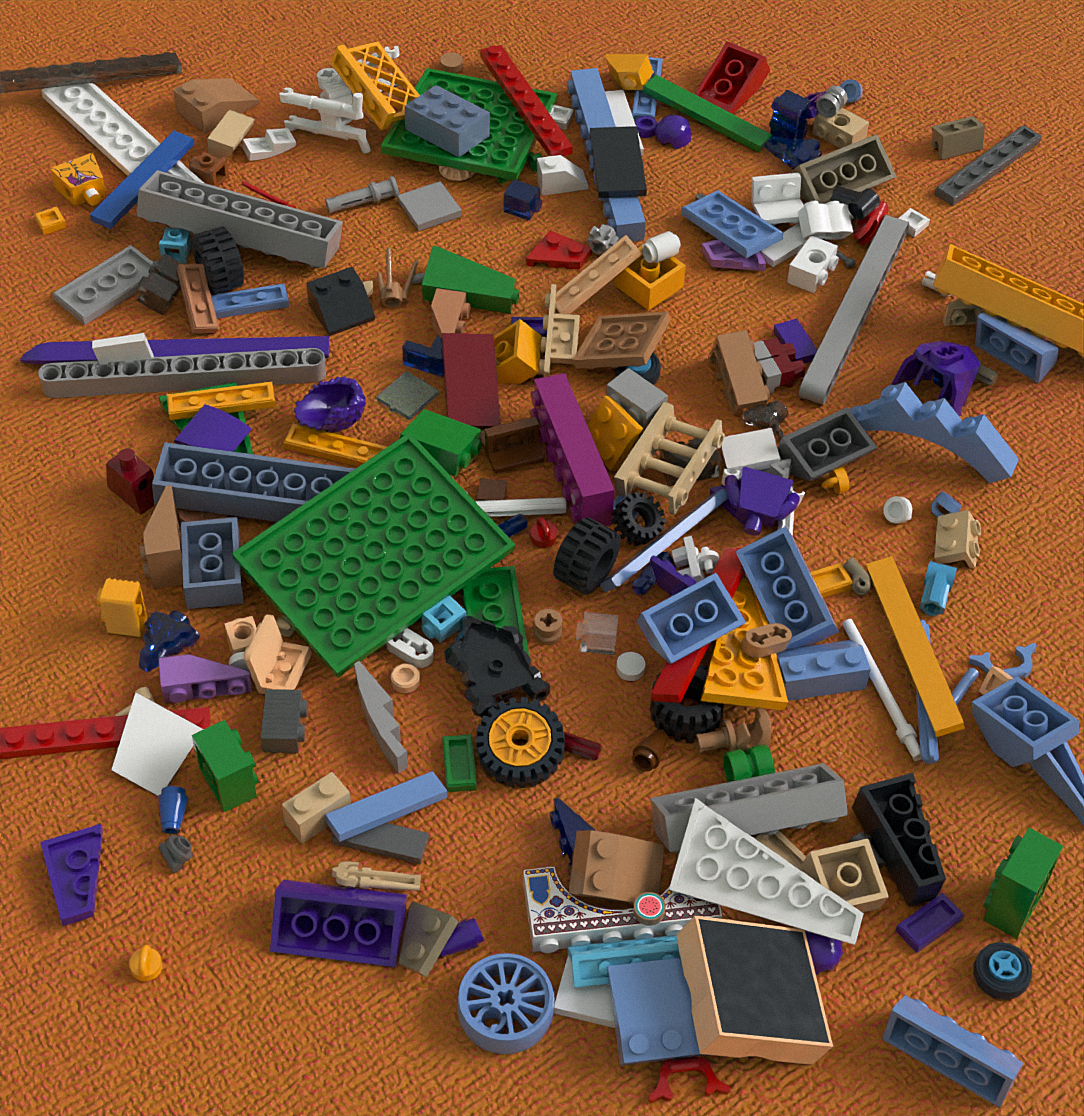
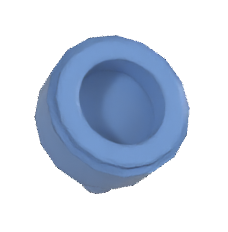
(853, 90)
(947, 502)

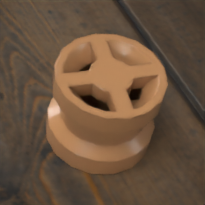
(553, 631)

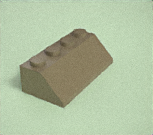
(851, 167)

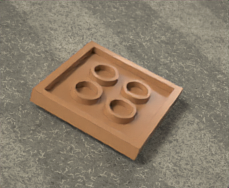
(621, 340)

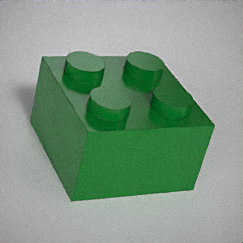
(225, 765)

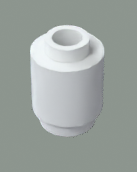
(661, 247)

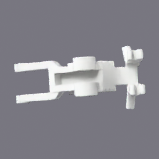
(336, 106)

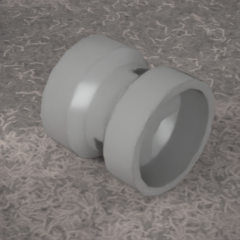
(833, 100)

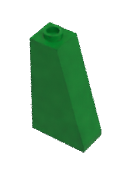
(483, 286)

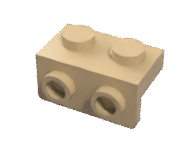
(957, 538)

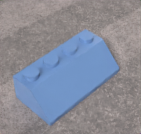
(787, 588)
(952, 1050)

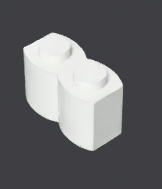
(825, 221)

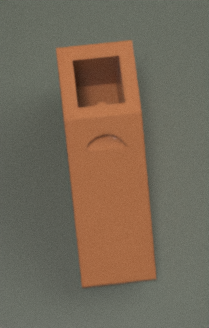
(449, 311)

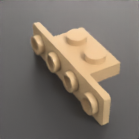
(561, 338)

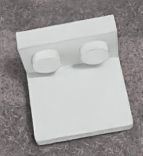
(777, 197)

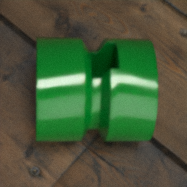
(744, 765)

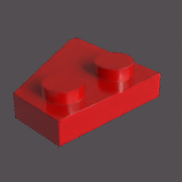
(559, 252)

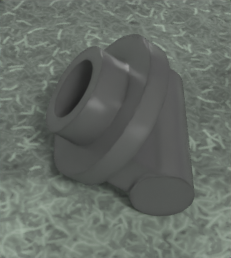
(176, 852)

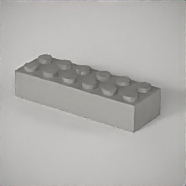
(756, 803)

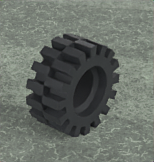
(647, 510)

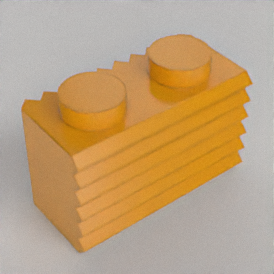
(122, 607)

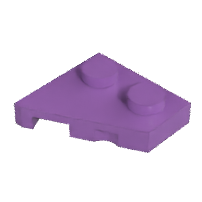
(723, 256)

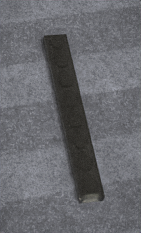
(89, 72)

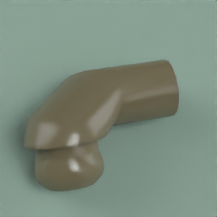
(860, 578)

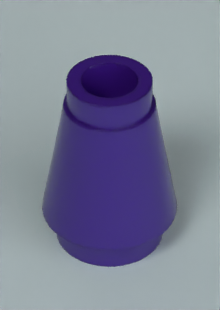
(464, 937)

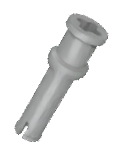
(373, 193)

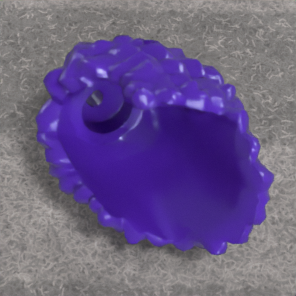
(331, 405)

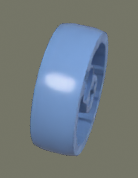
(493, 1038)

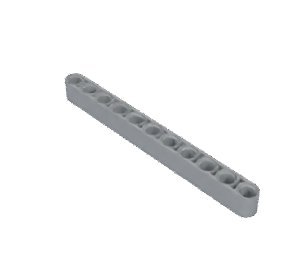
(853, 310)
(182, 372)

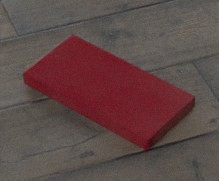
(470, 379)

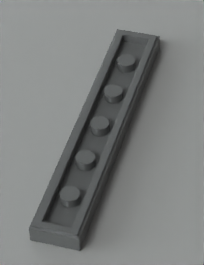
(987, 165)

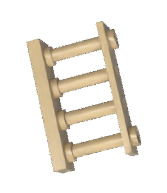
(653, 440)

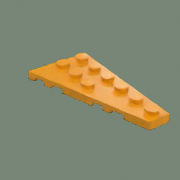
(738, 677)

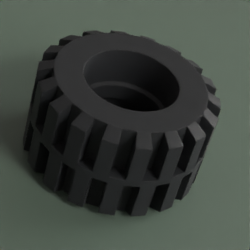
(220, 259)
(586, 555)
(687, 721)

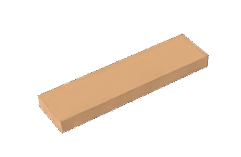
(596, 275)

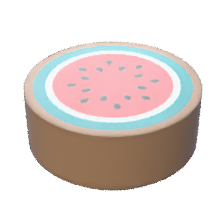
(649, 908)

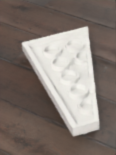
(741, 873)

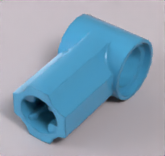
(937, 584)

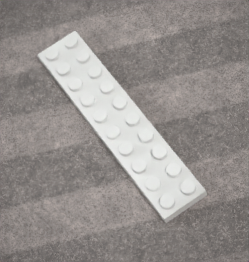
(107, 126)

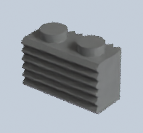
(282, 720)

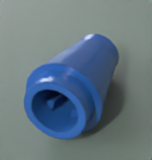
(172, 808)

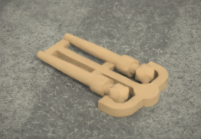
(350, 876)

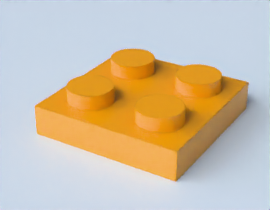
(613, 432)

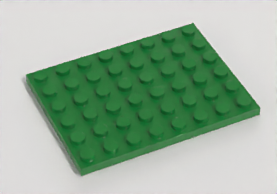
(373, 553)

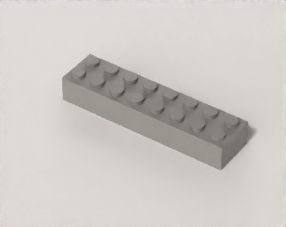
(249, 220)

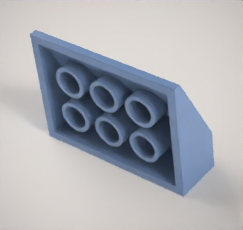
(652, 1011)

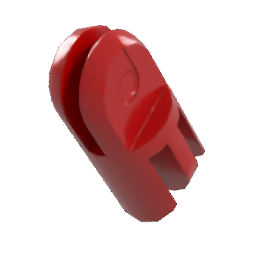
(868, 227)

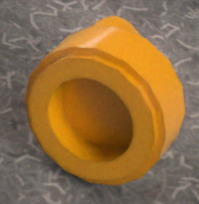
(837, 480)
(145, 964)

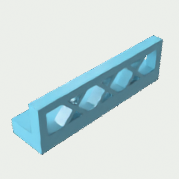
(591, 960)

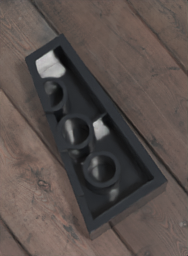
(900, 834)

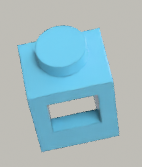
(176, 239)
(442, 619)

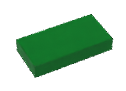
(459, 763)

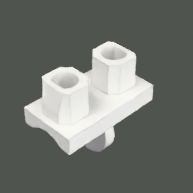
(697, 561)

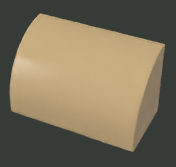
(228, 134)

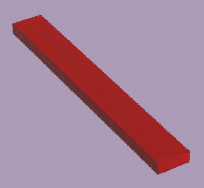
(677, 676)

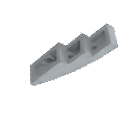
(379, 715)

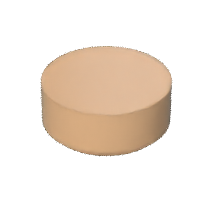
(405, 678)

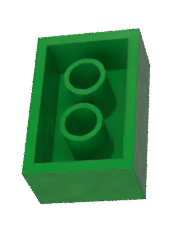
(1021, 881)

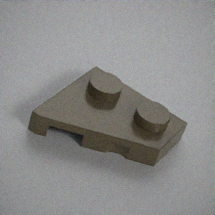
(424, 937)

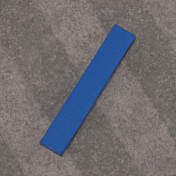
(126, 194)

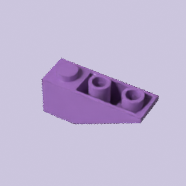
(197, 678)

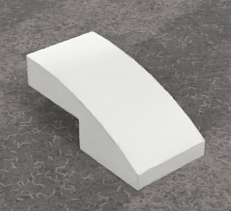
(274, 143)

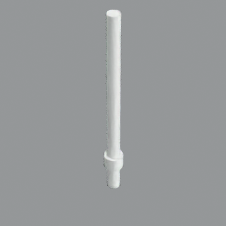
(904, 730)

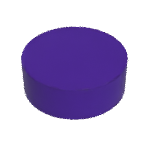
(646, 126)

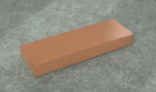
(197, 298)

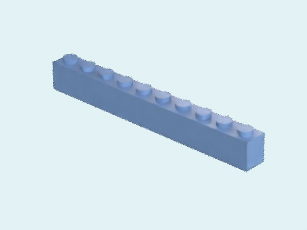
(593, 112)

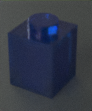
(522, 200)

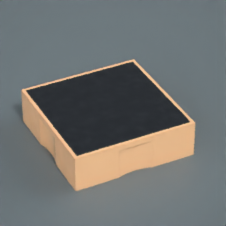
(753, 991)

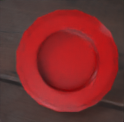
(543, 533)

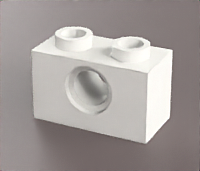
(812, 264)

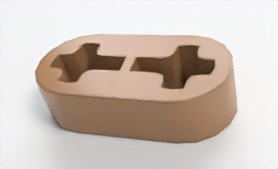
(763, 636)

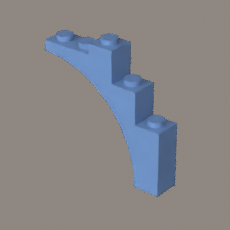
(937, 422)

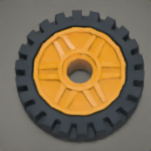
(526, 762)

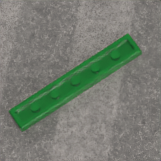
(707, 113)

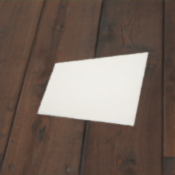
(153, 745)

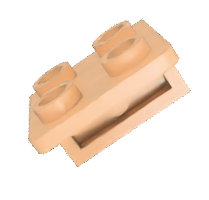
(272, 661)

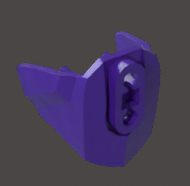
(952, 360)

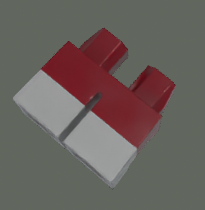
(776, 363)

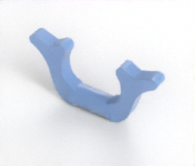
(1023, 653)

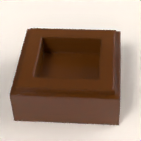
(491, 490)

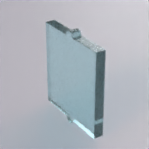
(407, 395)

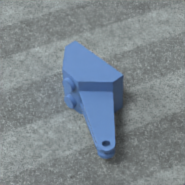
(1033, 730)

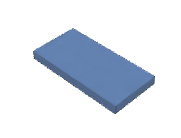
(732, 223)

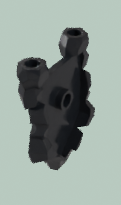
(493, 664)

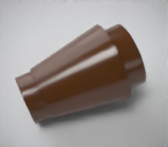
(650, 751)

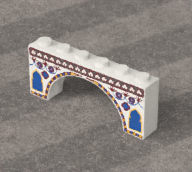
(564, 921)

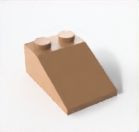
(208, 100)
(163, 544)
(614, 866)

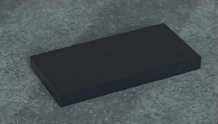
(617, 162)

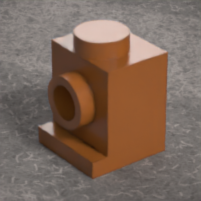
(210, 169)

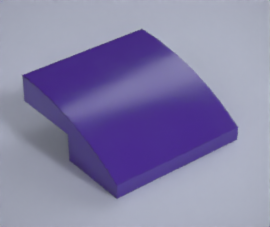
(213, 430)

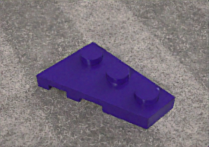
(74, 871)

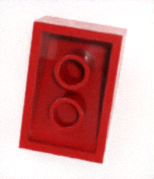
(733, 77)

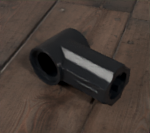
(859, 203)

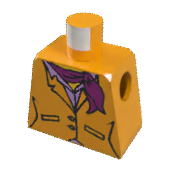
(79, 180)

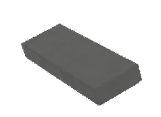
(390, 842)

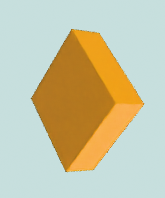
(50, 220)

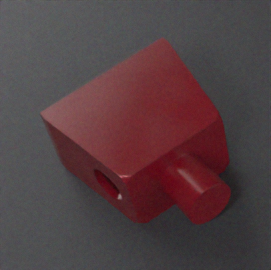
(126, 475)

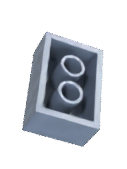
(447, 120)
(207, 563)

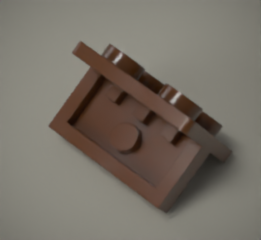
(512, 444)

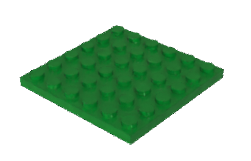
(498, 155)

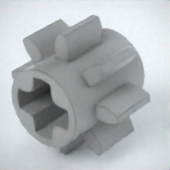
(602, 238)

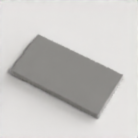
(104, 285)

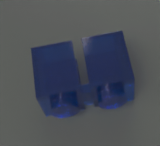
(789, 116)

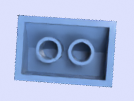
(1015, 346)
(690, 619)
(823, 669)

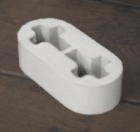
(409, 646)

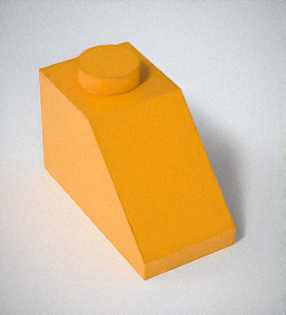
(630, 70)

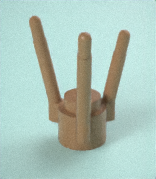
(392, 293)

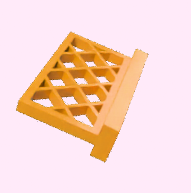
(357, 80)

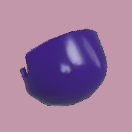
(673, 130)
(824, 951)

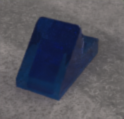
(423, 357)

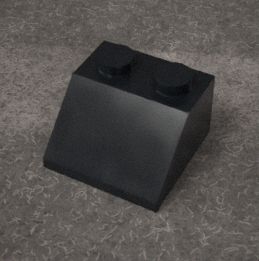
(340, 301)

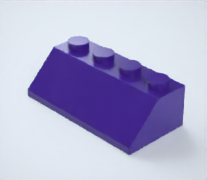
(338, 922)

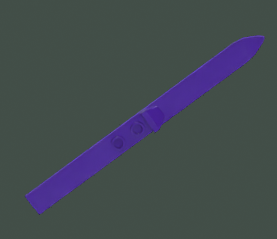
(82, 350)

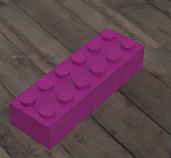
(572, 450)

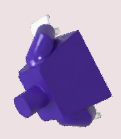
(760, 497)

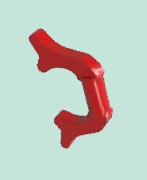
(696, 1064)

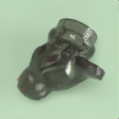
(767, 417)

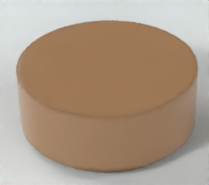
(451, 62)

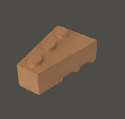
(739, 371)

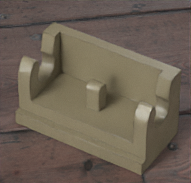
(958, 137)

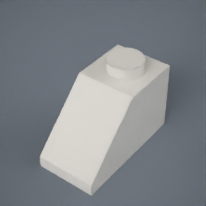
(559, 175)

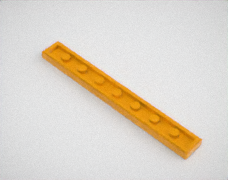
(915, 647)

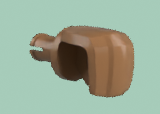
(739, 738)

